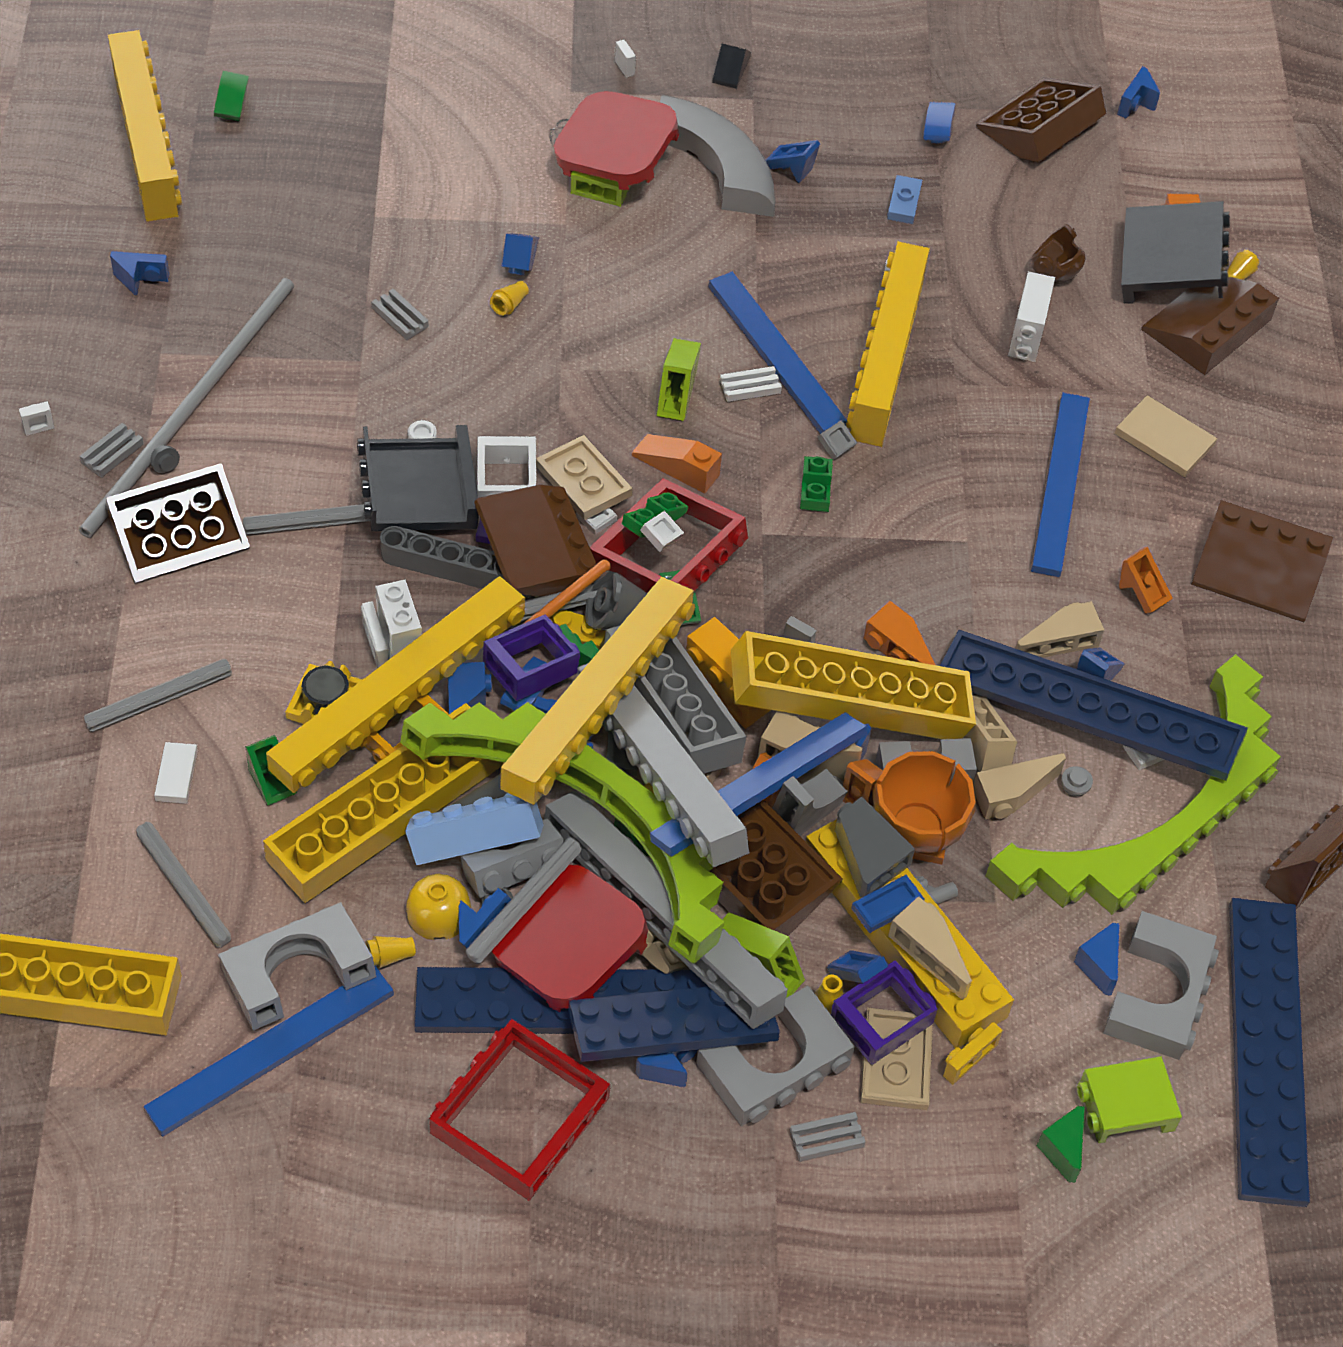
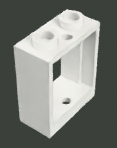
(1031, 316)
(505, 451)
(397, 620)

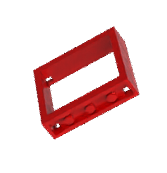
(697, 570)
(482, 1066)

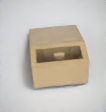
(788, 729)

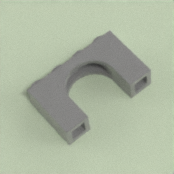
(323, 934)
(1165, 1026)
(753, 1092)

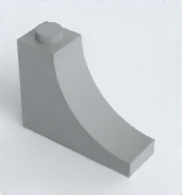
(809, 802)

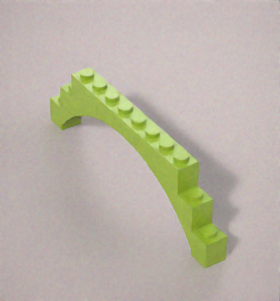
(1121, 870)
(685, 875)

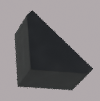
(730, 65)

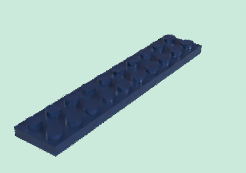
(1097, 705)
(490, 997)
(1268, 1054)

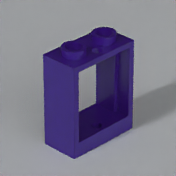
(499, 649)
(859, 1029)

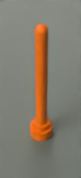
(573, 590)

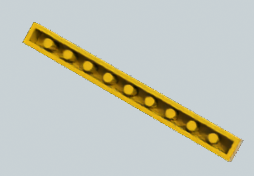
(395, 685)
(596, 691)

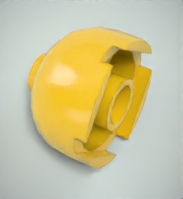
(434, 906)

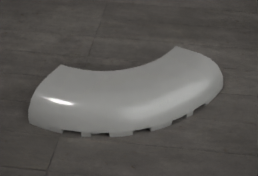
(728, 153)

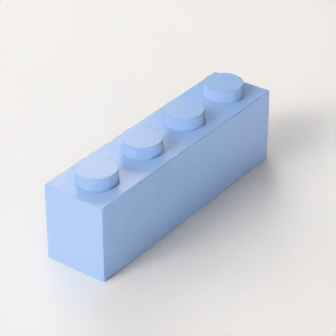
(472, 828)

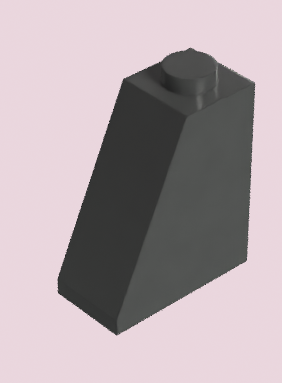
(871, 846)

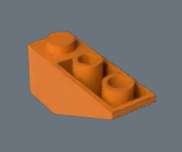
(896, 635)

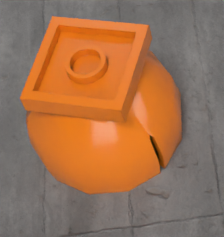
(922, 805)

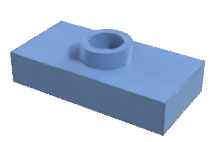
(904, 199)

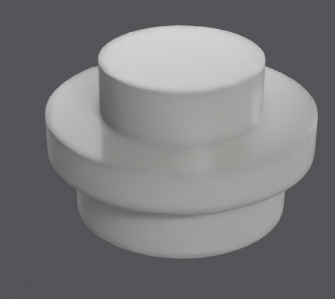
(1076, 781)

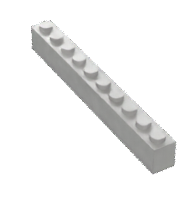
(676, 780)
(614, 858)

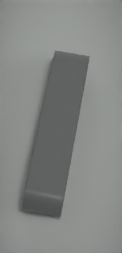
(439, 557)

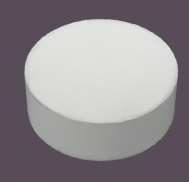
(422, 429)

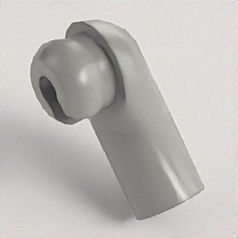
(939, 893)

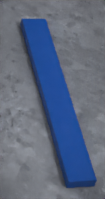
(776, 352)
(1060, 485)
(771, 775)
(265, 1053)

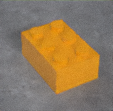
(711, 652)

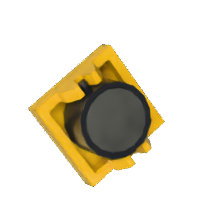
(319, 689)

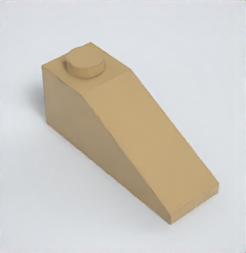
(1066, 631)
(990, 737)
(1011, 786)
(928, 940)

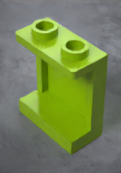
(1128, 1098)

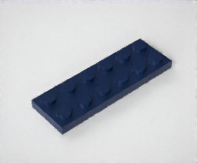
(660, 1024)

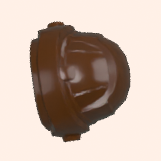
(1059, 255)

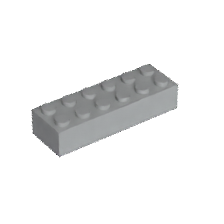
(690, 708)

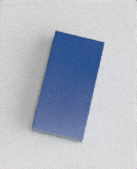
(885, 903)
(857, 966)

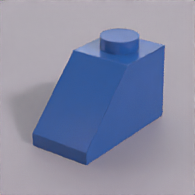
(519, 252)
(468, 685)

